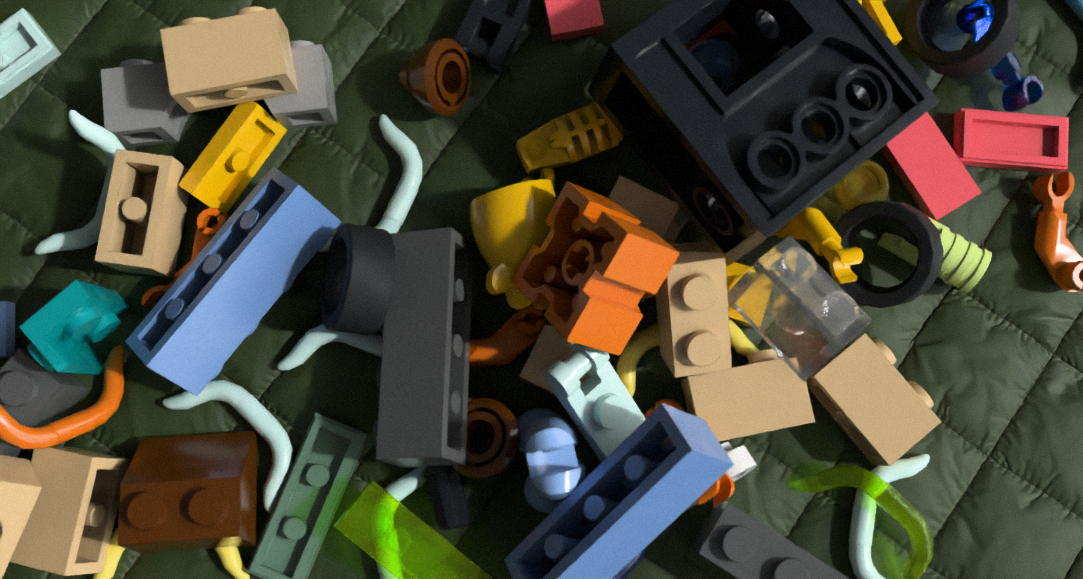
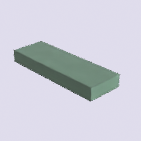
(308, 500)

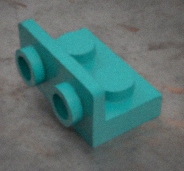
(69, 323)

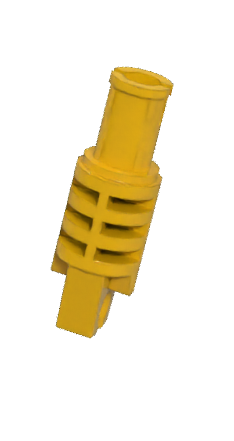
(568, 139)

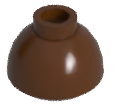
(438, 77)
(491, 439)

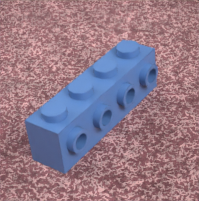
(233, 282)
(625, 500)

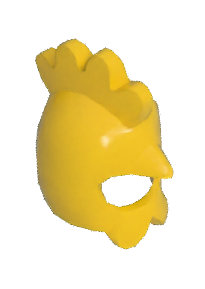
(506, 227)

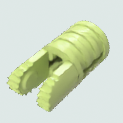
(961, 263)

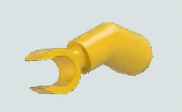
(826, 242)

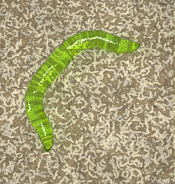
(889, 500)

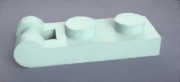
(598, 405)

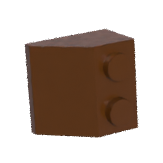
(190, 493)

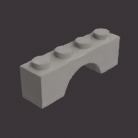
(144, 113)

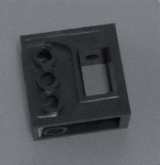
(717, 146)

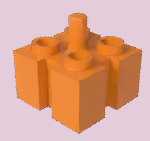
(594, 269)

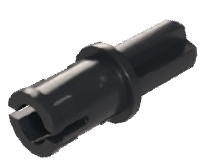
(447, 497)

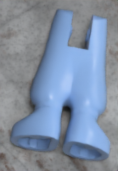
(551, 458)

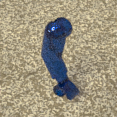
(1019, 90)

